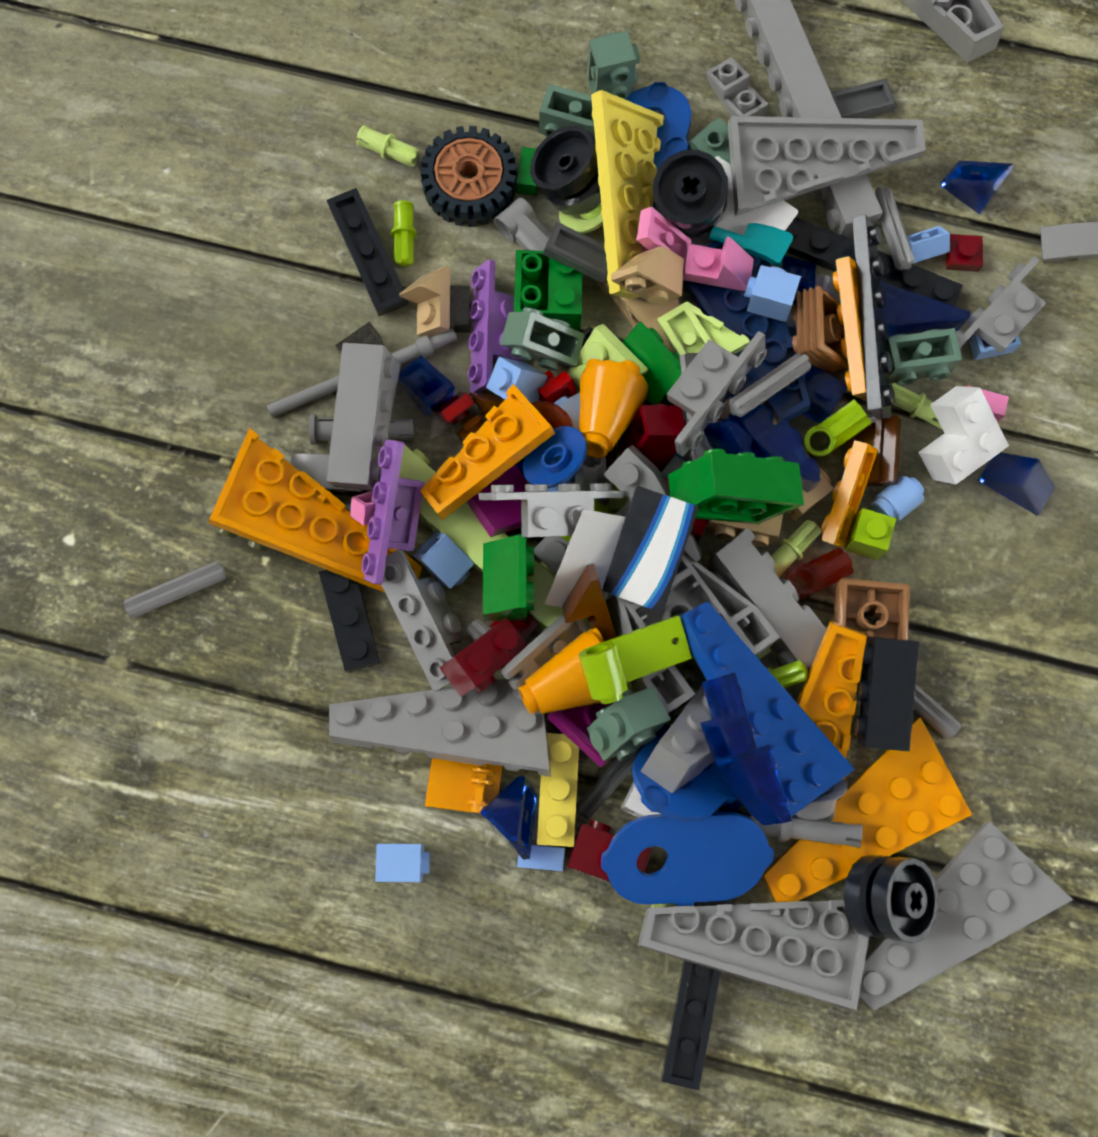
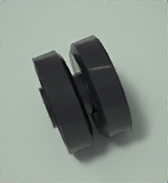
(568, 170)
(695, 173)
(891, 898)

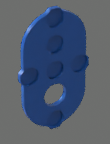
(677, 117)
(689, 803)
(703, 861)

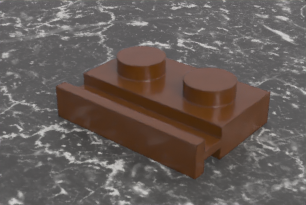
(885, 437)

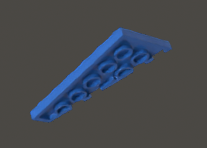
(803, 754)

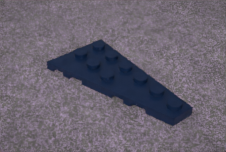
(731, 309)

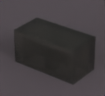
(460, 308)
(365, 335)

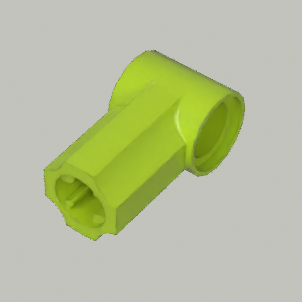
(839, 428)

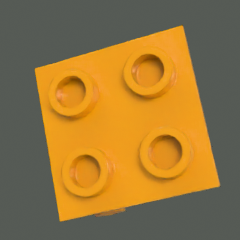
(462, 785)

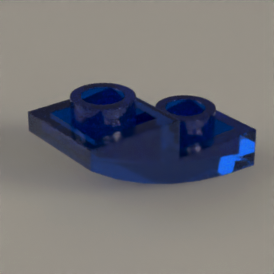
(730, 437)

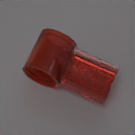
(821, 572)

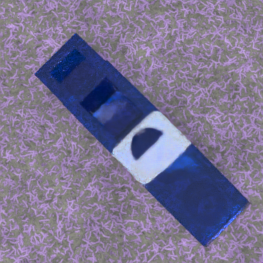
(777, 440)
(745, 767)

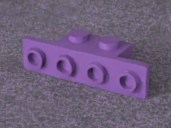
(488, 318)
(394, 514)

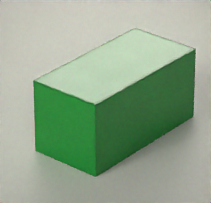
(524, 181)

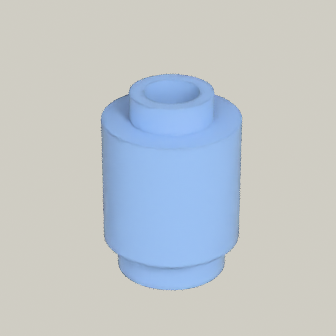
(900, 498)

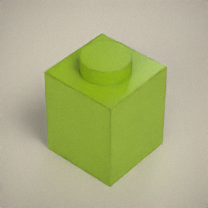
(870, 534)

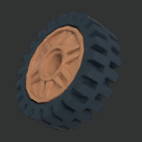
(463, 155)

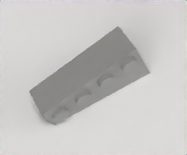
(964, 25)
(361, 415)
(755, 579)
(683, 748)

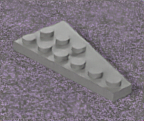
(798, 155)
(450, 727)
(982, 898)
(777, 944)

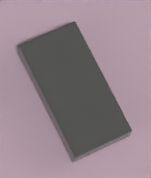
(865, 100)
(577, 252)

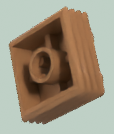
(818, 330)
(885, 600)

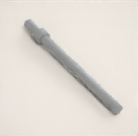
(423, 346)

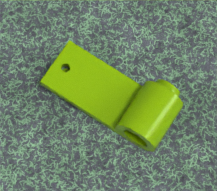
(632, 656)

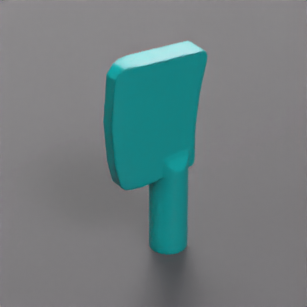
(758, 240)

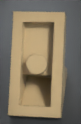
(433, 301)

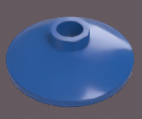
(556, 458)

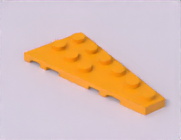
(291, 513)
(895, 800)

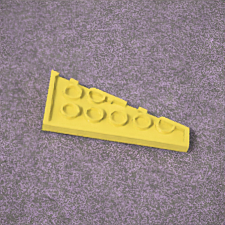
(626, 175)

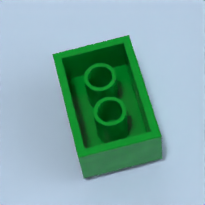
(738, 486)

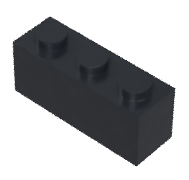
(887, 693)

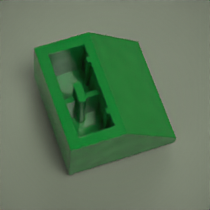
(547, 287)
(662, 364)
(505, 579)

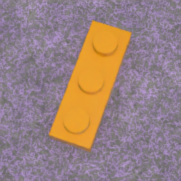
(848, 493)

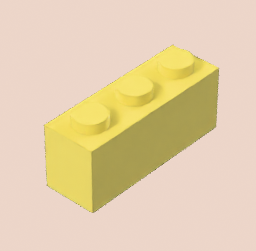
(559, 794)

